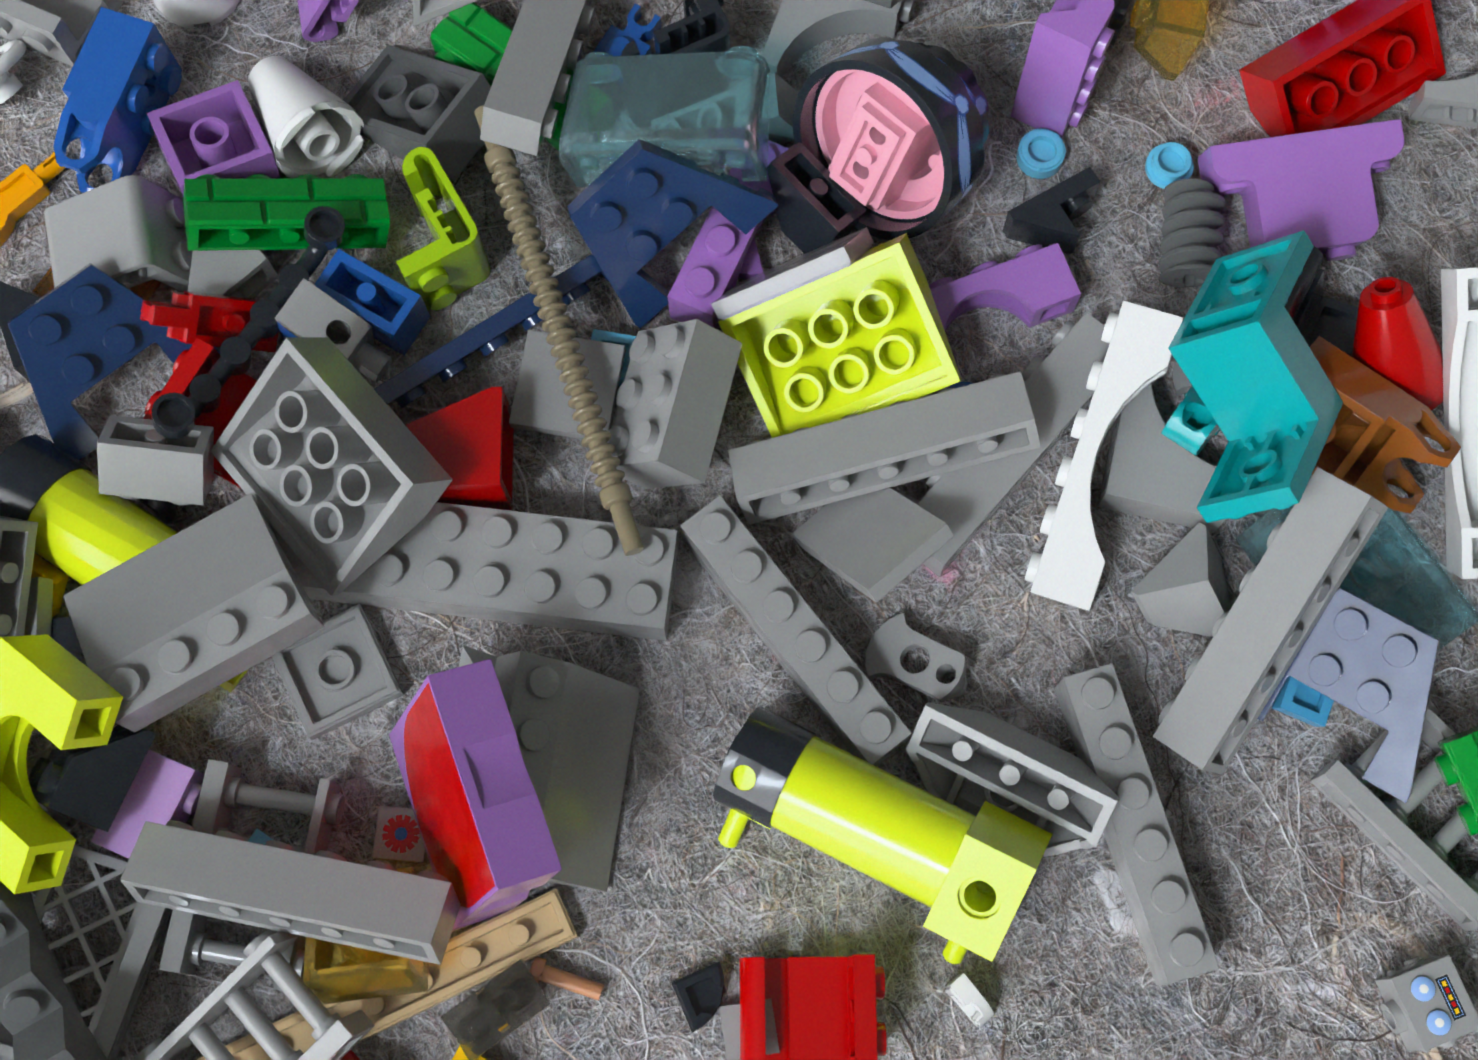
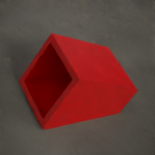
(474, 449)

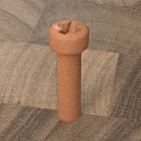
(565, 979)

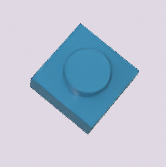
(1304, 703)

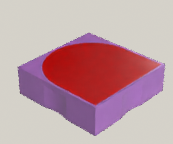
(473, 792)

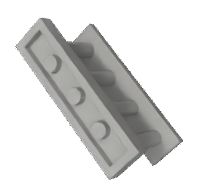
(220, 793)
(1387, 824)
(332, 1033)

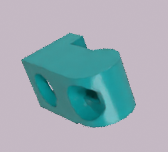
(1191, 424)

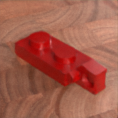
(203, 317)

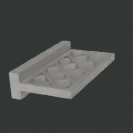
(131, 962)

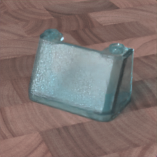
(688, 103)

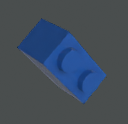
(385, 304)

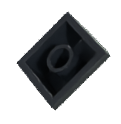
(91, 780)

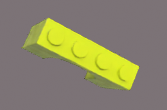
(73, 709)

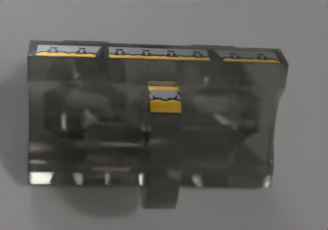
(496, 1010)

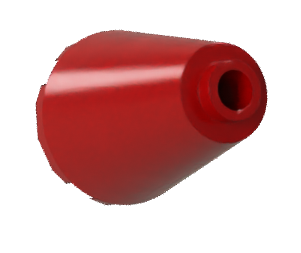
(1398, 340)

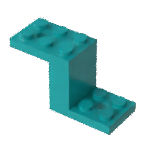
(1256, 379)

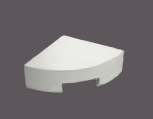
(969, 1000)

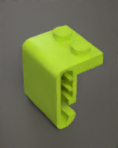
(457, 255)

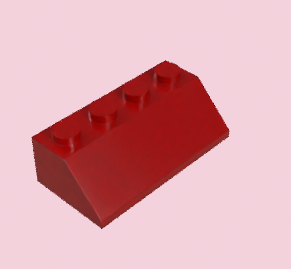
(1345, 67)

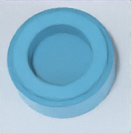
(1040, 153)

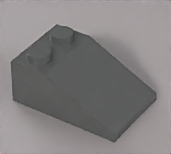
(421, 103)

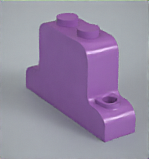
(1308, 183)

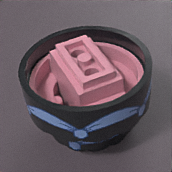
(896, 131)

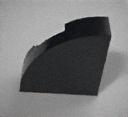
(700, 994)

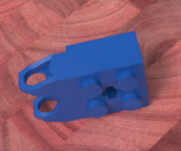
(110, 90)

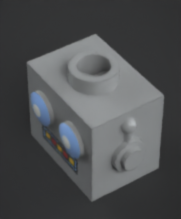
(1427, 1003)

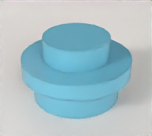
(1168, 164)

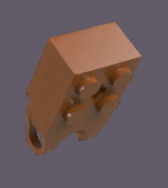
(1376, 430)

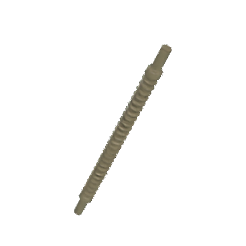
(614, 493)

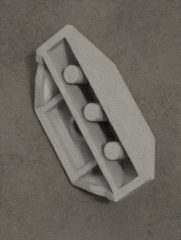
(981, 758)

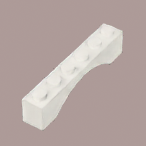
(1135, 358)
(1460, 407)

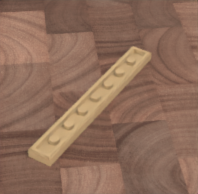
(467, 962)

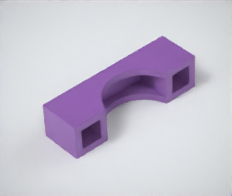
(714, 259)
(1031, 286)

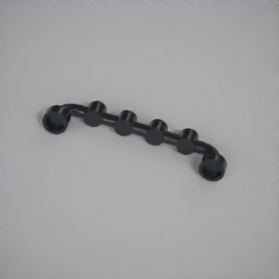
(175, 413)

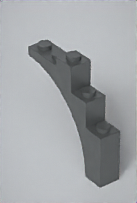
(32, 991)

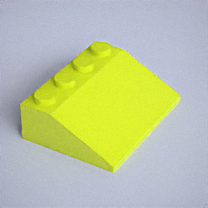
(845, 342)

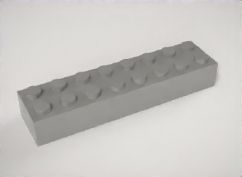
(519, 572)

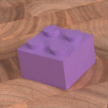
(213, 136)

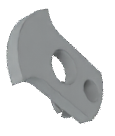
(892, 643)

